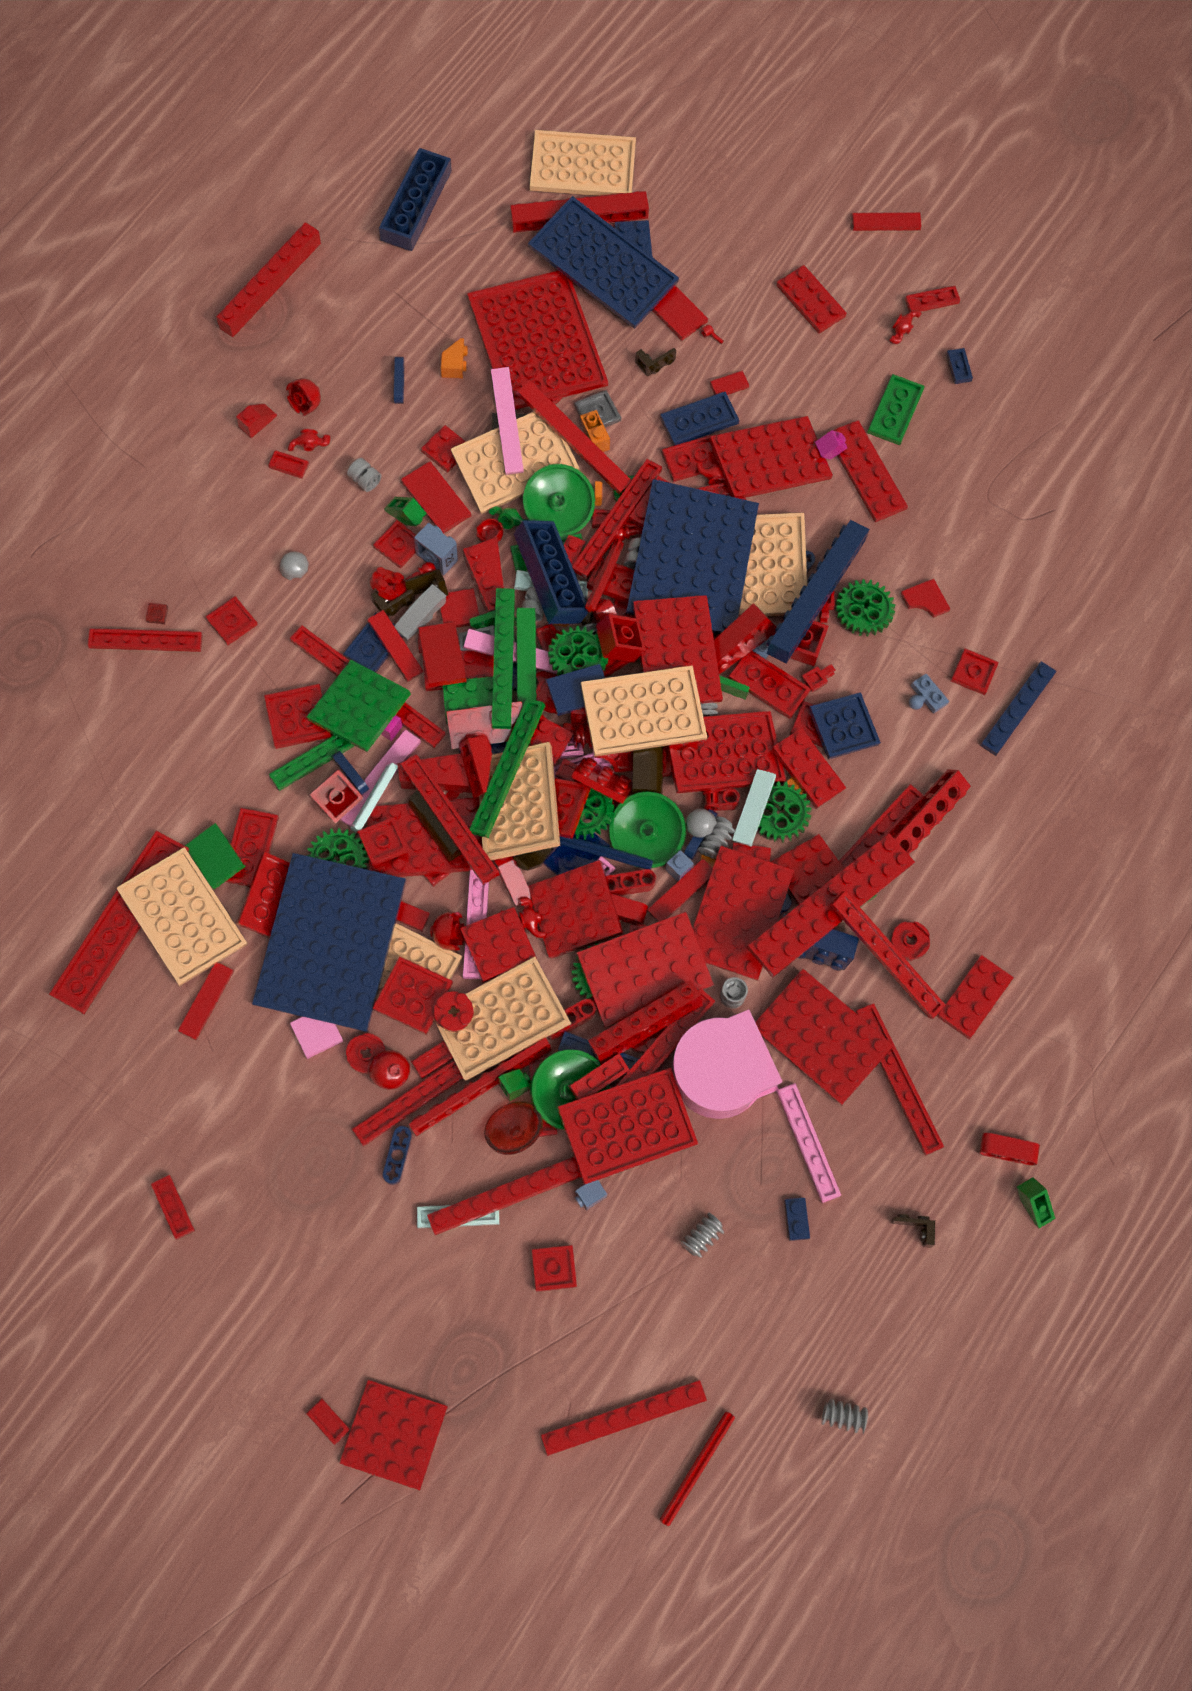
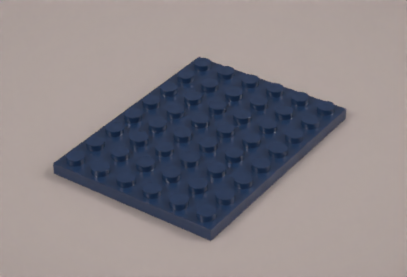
(694, 547)
(329, 942)

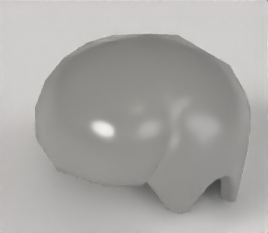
(293, 565)
(700, 823)

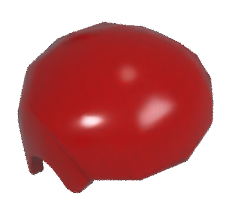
(490, 529)

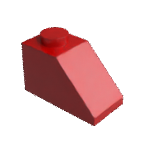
(255, 418)

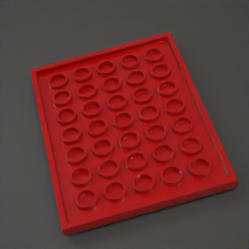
(539, 335)

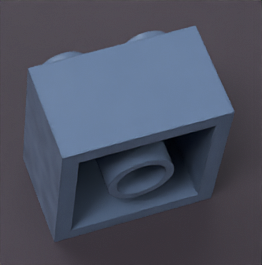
(436, 548)

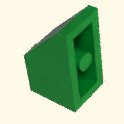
(406, 510)
(514, 1084)
(1036, 1202)

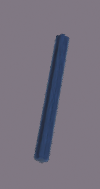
(607, 852)

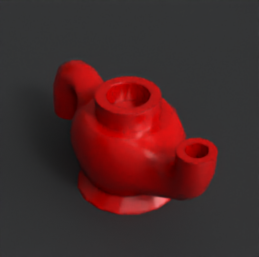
(903, 325)
(309, 440)
(713, 473)
(530, 918)

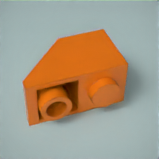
(453, 360)
(595, 430)

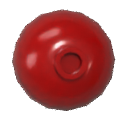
(303, 396)
(447, 931)
(389, 1069)

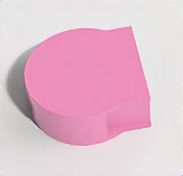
(723, 1066)

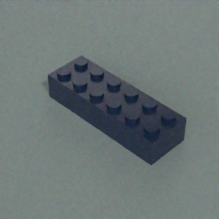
(415, 199)
(551, 572)

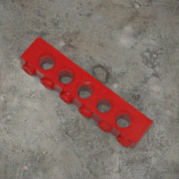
(926, 807)
(646, 1022)

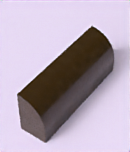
(648, 770)
(433, 826)

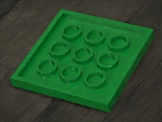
(359, 705)

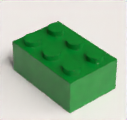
(469, 694)

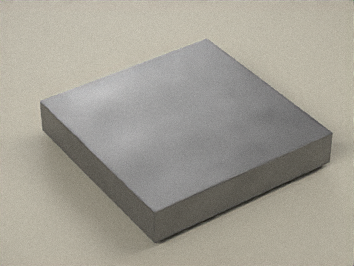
(603, 404)

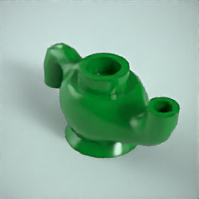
(508, 516)

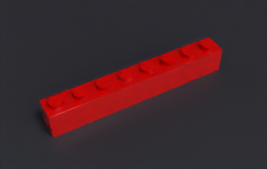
(610, 208)
(268, 279)

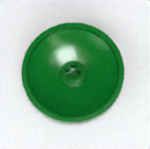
(560, 496)
(648, 827)
(552, 1081)

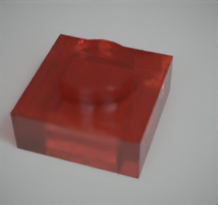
(156, 613)

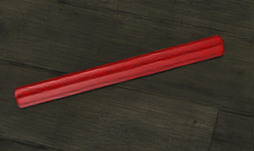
(604, 575)
(697, 1468)

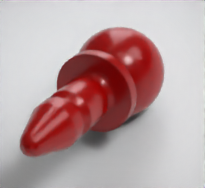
(626, 533)
(426, 567)

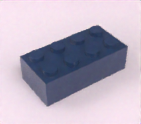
(834, 950)

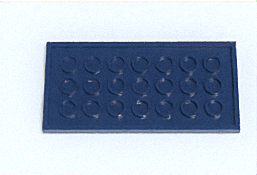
(603, 262)

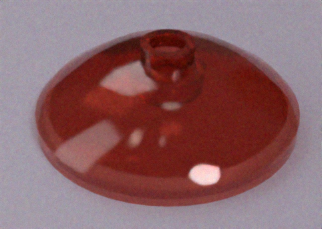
(513, 1128)

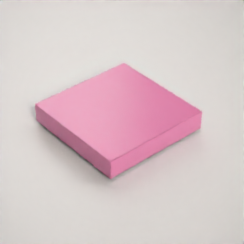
(315, 1035)

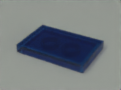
(568, 858)

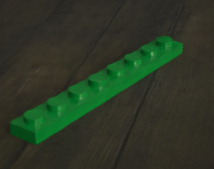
(503, 658)
(507, 768)

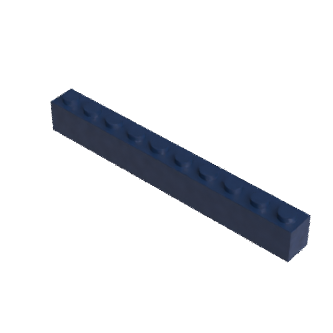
(817, 592)

